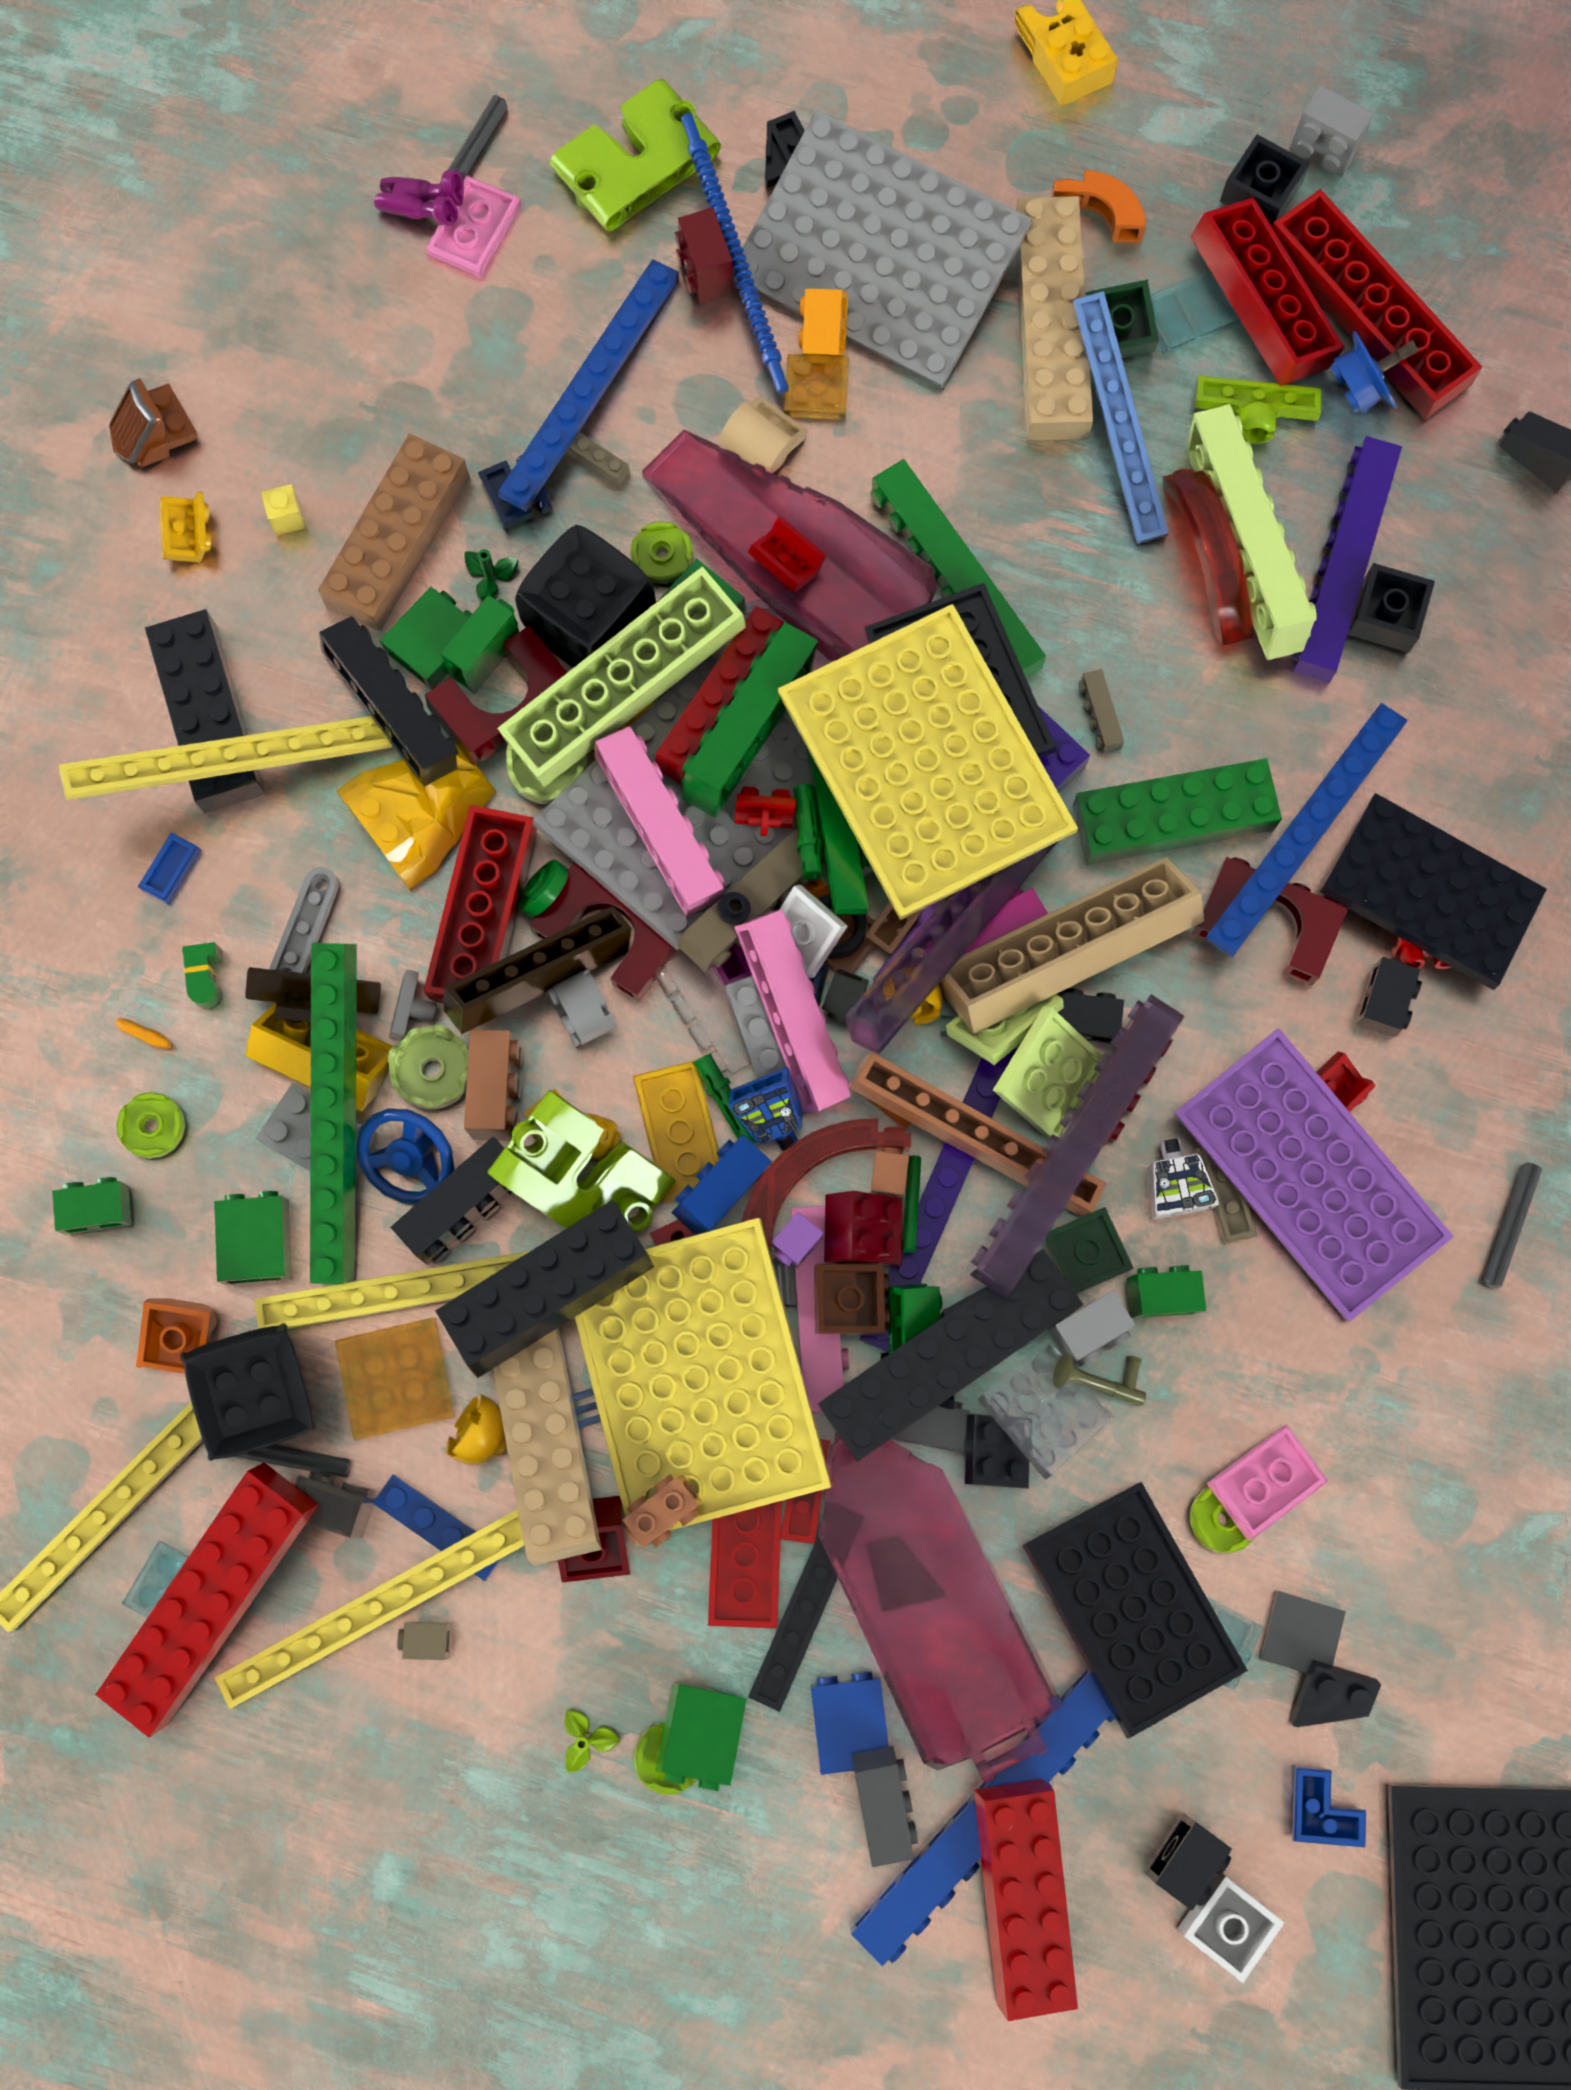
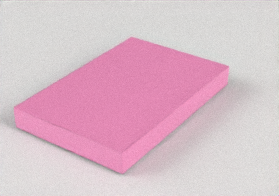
(478, 230)
(1267, 1482)

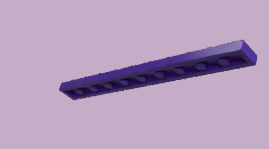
(943, 1190)

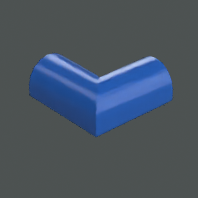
(1315, 1818)

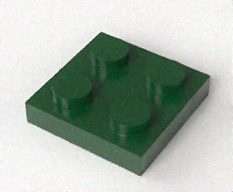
(1088, 1250)

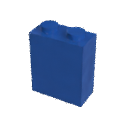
(847, 1719)

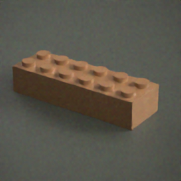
(394, 532)

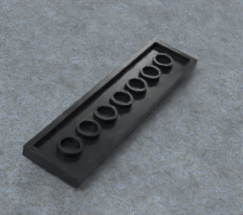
(947, 1357)

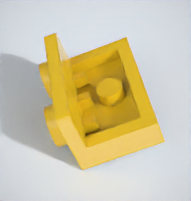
(184, 528)

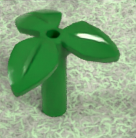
(481, 565)

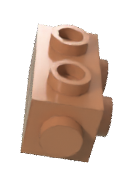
(652, 1518)

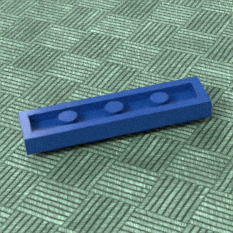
(425, 1517)

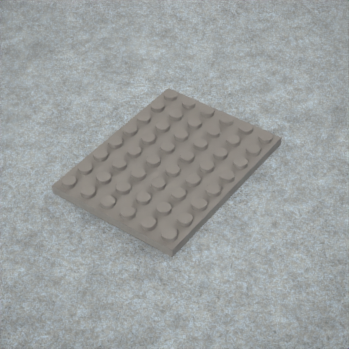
(894, 235)
(602, 840)

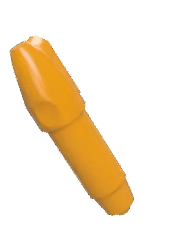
(148, 1035)

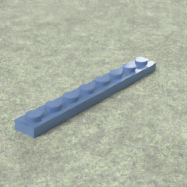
(1120, 417)

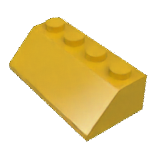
(288, 1050)

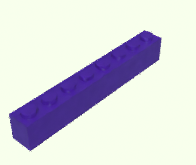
(1347, 556)

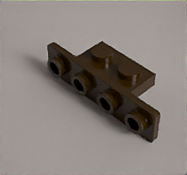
(293, 993)

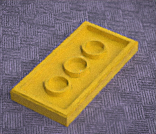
(677, 1123)

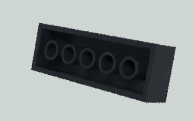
(201, 700)
(544, 1289)

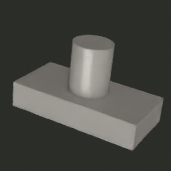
(408, 1006)

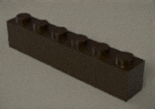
(536, 969)

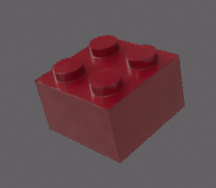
(704, 256)
(863, 1229)

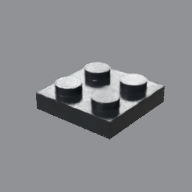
(993, 1456)

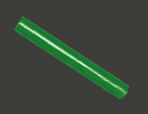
(911, 1204)

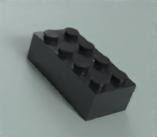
(453, 1206)

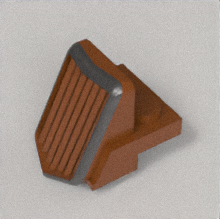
(149, 424)

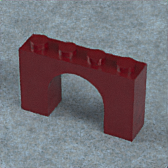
(477, 730)
(584, 896)
(1314, 916)

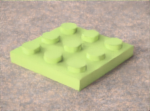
(1048, 1072)

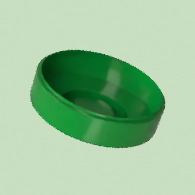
(543, 888)

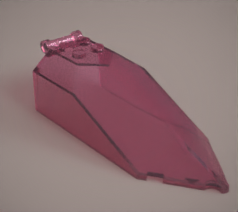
(933, 1610)

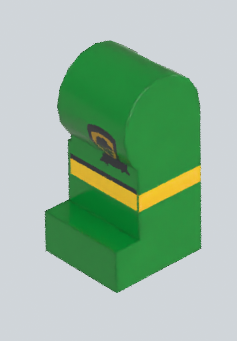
(200, 973)

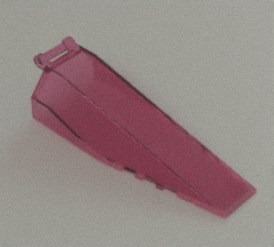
(737, 503)

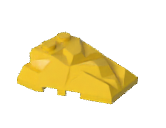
(415, 822)

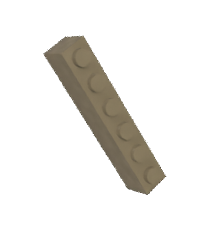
(764, 886)

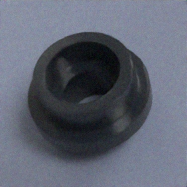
(729, 915)

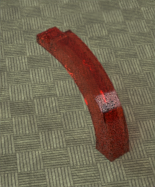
(1217, 553)
(809, 1153)

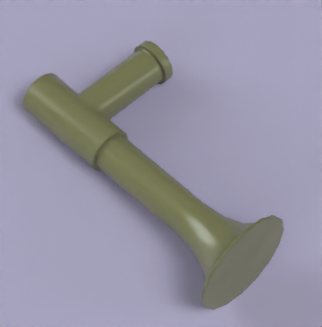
(1067, 1372)

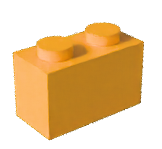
(824, 322)

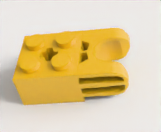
(1067, 49)

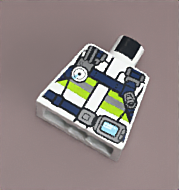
(1179, 1183)

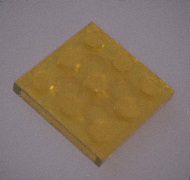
(394, 1379)

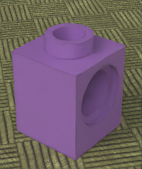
(796, 1240)

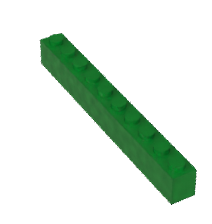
(333, 1112)

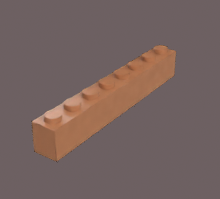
(961, 1126)

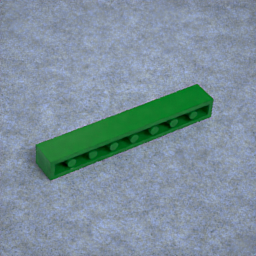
(938, 544)

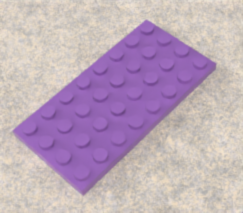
(1313, 1175)

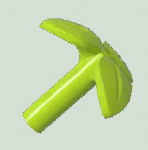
(601, 1739)

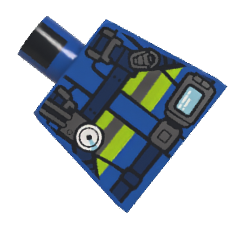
(769, 1108)

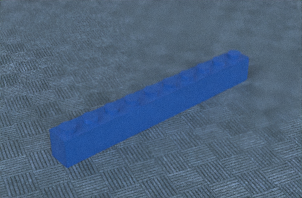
(956, 1847)

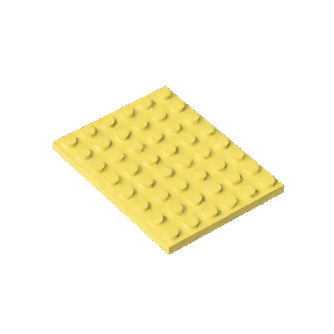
(927, 761)
(704, 1377)

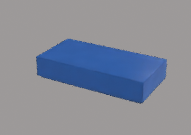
(169, 868)

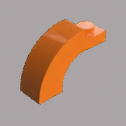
(1108, 199)

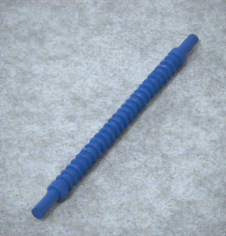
(698, 151)

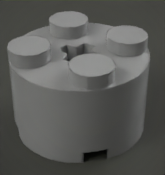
(582, 1007)

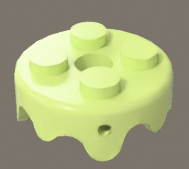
(531, 788)
(414, 1051)

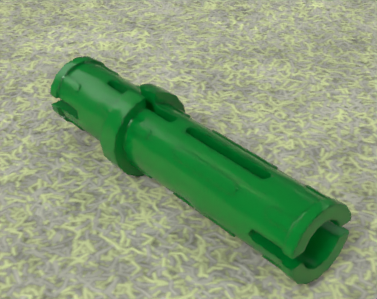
(809, 843)
(720, 1090)

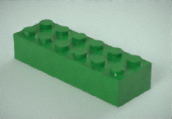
(747, 721)
(1176, 811)

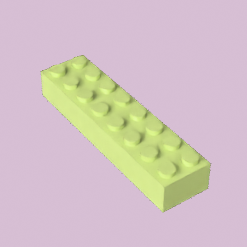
(1274, 588)
(623, 676)

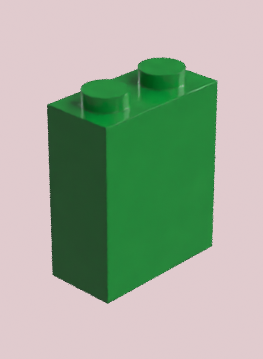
(423, 634)
(479, 643)
(252, 1238)
(700, 1736)

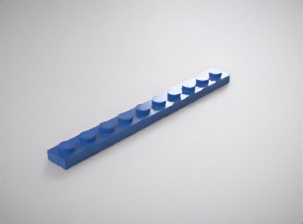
(588, 385)
(1306, 830)

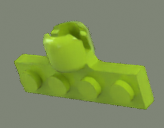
(1258, 403)

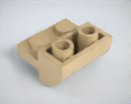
(761, 434)

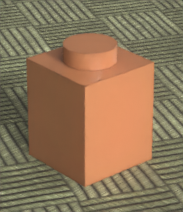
(889, 1172)

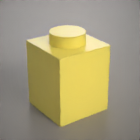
(283, 509)

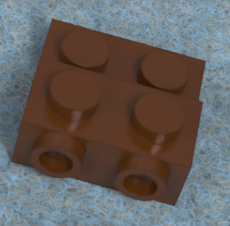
(851, 1299)

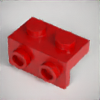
(788, 555)
(1345, 1080)

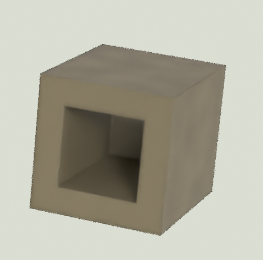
(425, 1640)

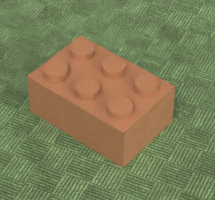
(492, 1084)

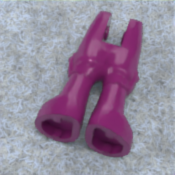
(410, 196)

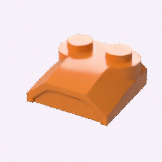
(171, 1329)

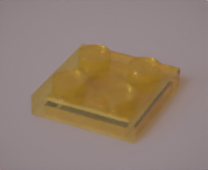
(816, 386)

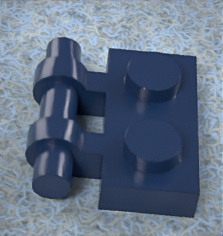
(508, 514)

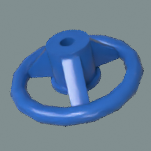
(406, 1155)

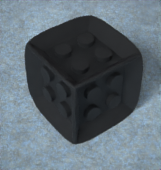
(582, 594)
(247, 1392)

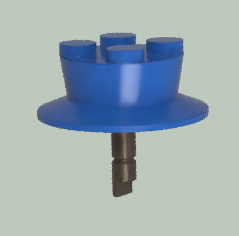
(1366, 376)

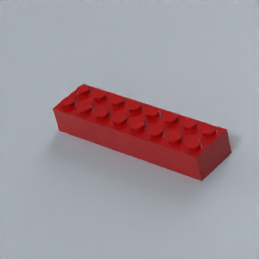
(1376, 303)
(206, 1599)

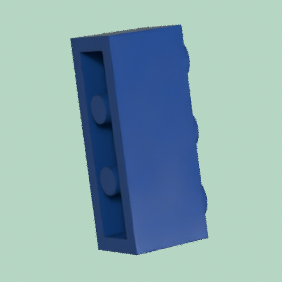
(720, 1185)

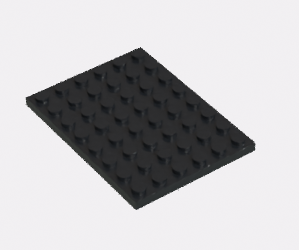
(1481, 1936)

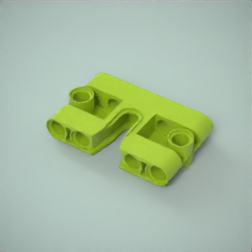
(625, 182)
(549, 1168)

